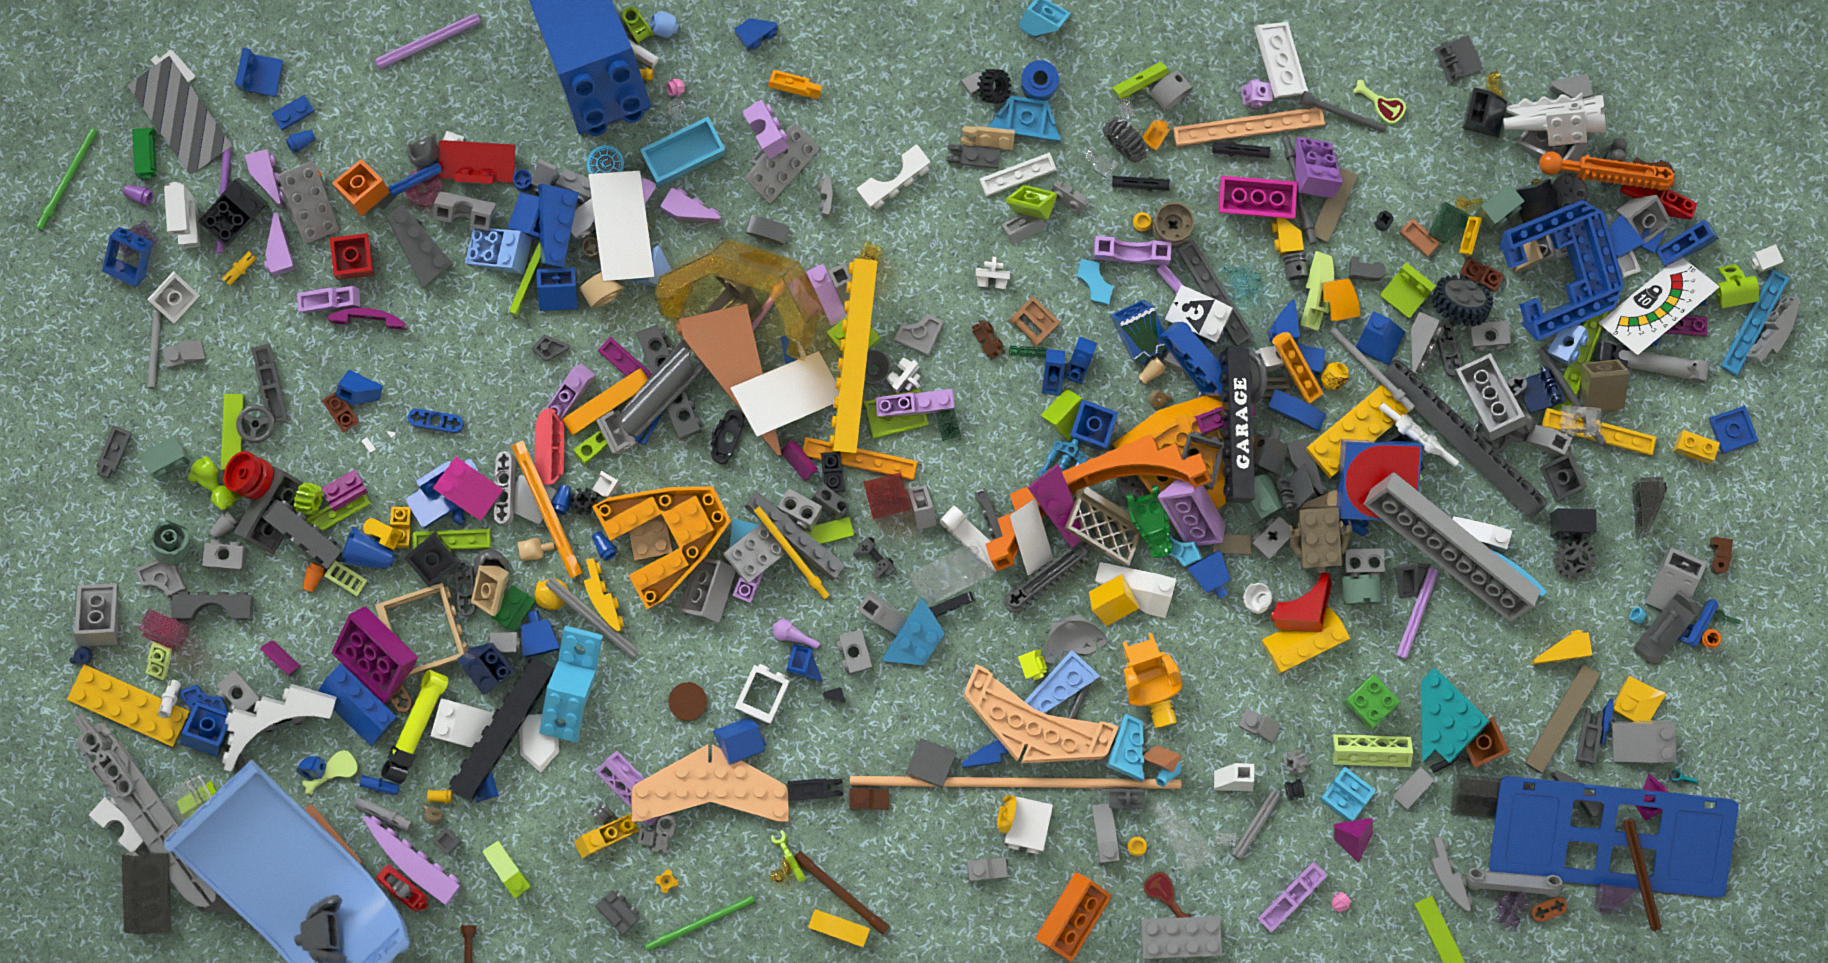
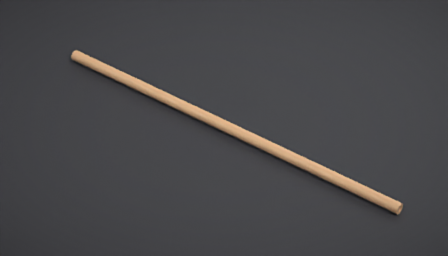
(1015, 782)

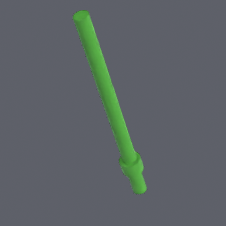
(48, 211)
(664, 939)

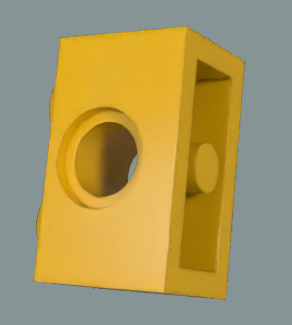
(1696, 447)

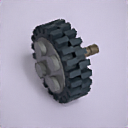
(1462, 301)

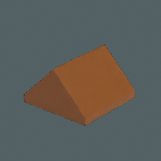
(1487, 744)

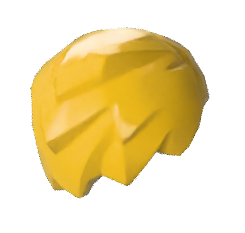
(547, 598)

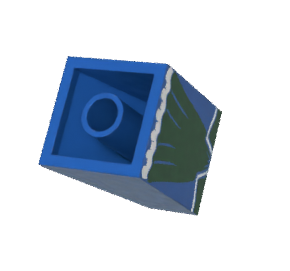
(1139, 330)

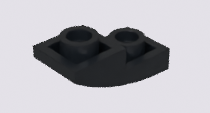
(833, 471)

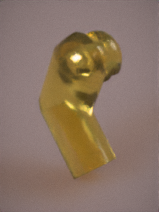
(1492, 83)
(782, 873)

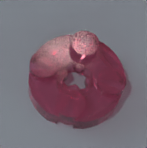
(428, 197)

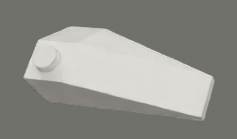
(1150, 590)

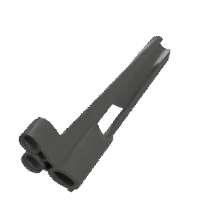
(676, 370)

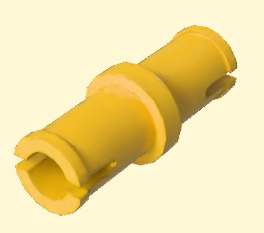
(239, 268)

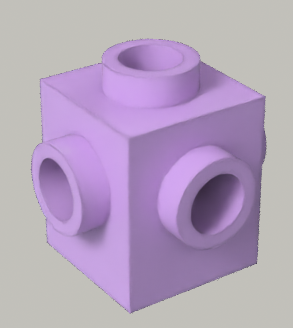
(1256, 93)

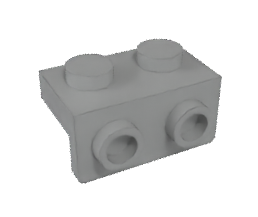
(575, 182)

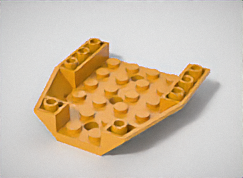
(1173, 426)

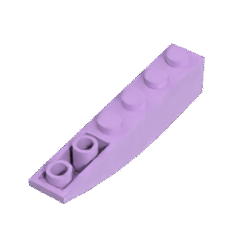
(415, 864)

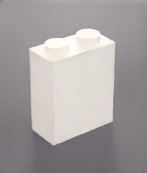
(1029, 825)

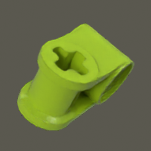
(639, 27)

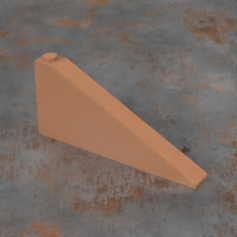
(727, 350)

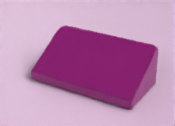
(799, 460)
(280, 657)

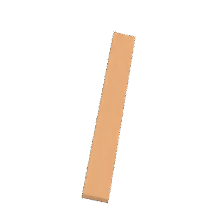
(1248, 126)

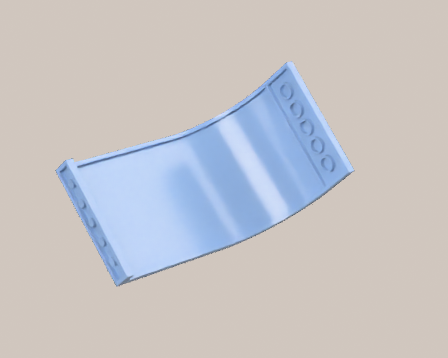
(278, 863)

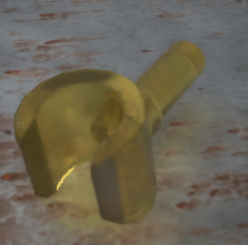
(1462, 203)

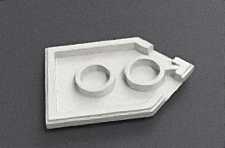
(537, 747)

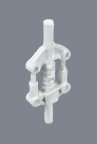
(1407, 426)

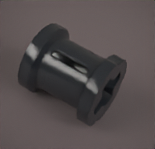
(1379, 225)

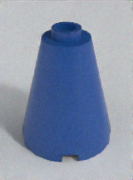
(366, 551)

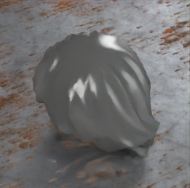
(490, 557)

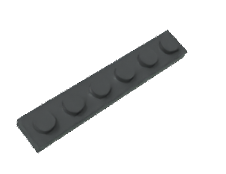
(1212, 287)
(797, 537)

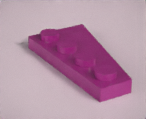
(1056, 500)

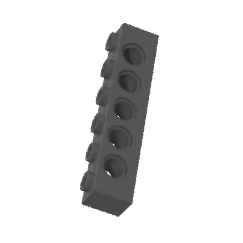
(683, 428)

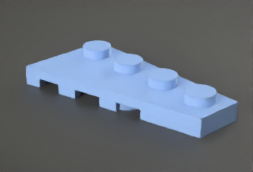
(1063, 682)

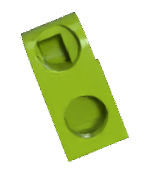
(590, 448)

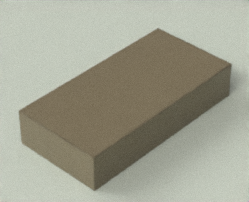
(1234, 544)

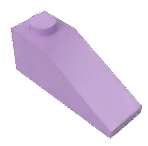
(278, 252)
(826, 294)

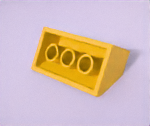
(1294, 647)

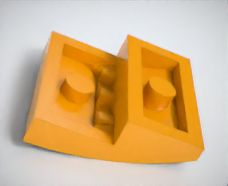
(1342, 299)

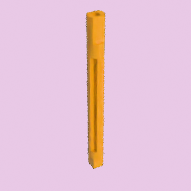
(546, 509)

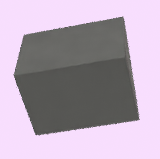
(1563, 477)

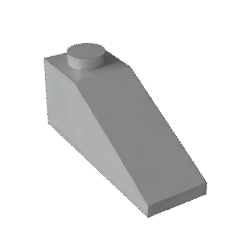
(1105, 833)

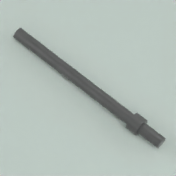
(1565, 387)

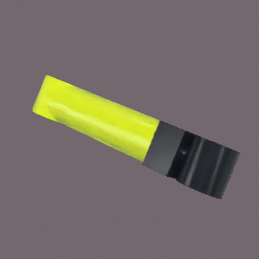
(402, 755)

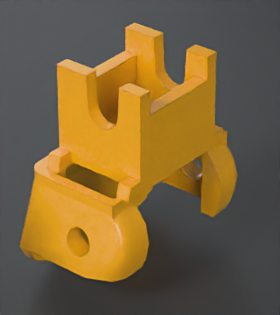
(1148, 678)

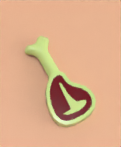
(1388, 110)

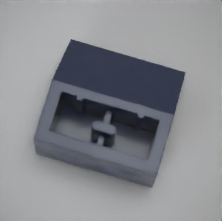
(485, 666)

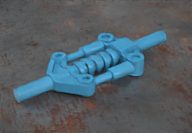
(1070, 450)

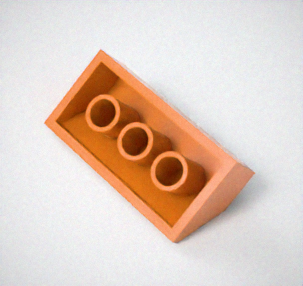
(1073, 916)

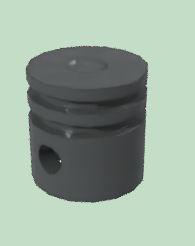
(1295, 266)

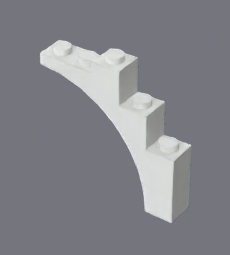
(246, 725)

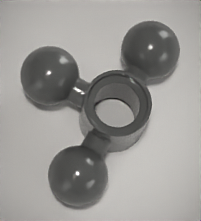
(1619, 146)

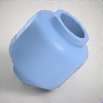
(663, 24)

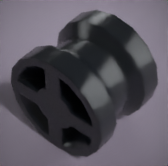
(1294, 789)

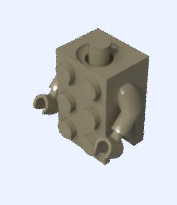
(1319, 537)

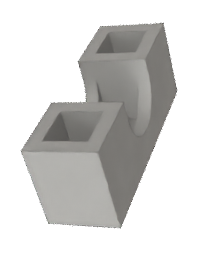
(450, 206)

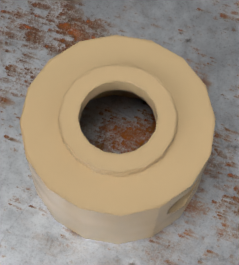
(601, 292)

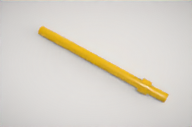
(814, 581)

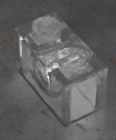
(1571, 414)

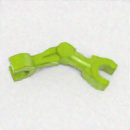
(789, 856)

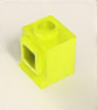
(1033, 664)

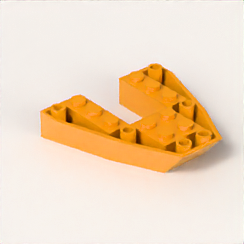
(692, 516)

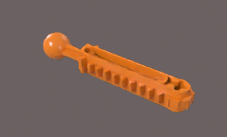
(1609, 171)

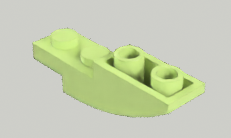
(1320, 272)

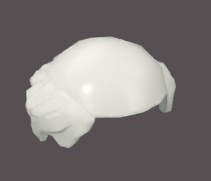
(1257, 598)

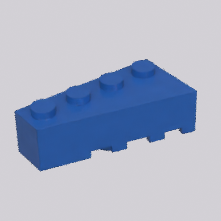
(1194, 358)

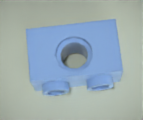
(1565, 354)

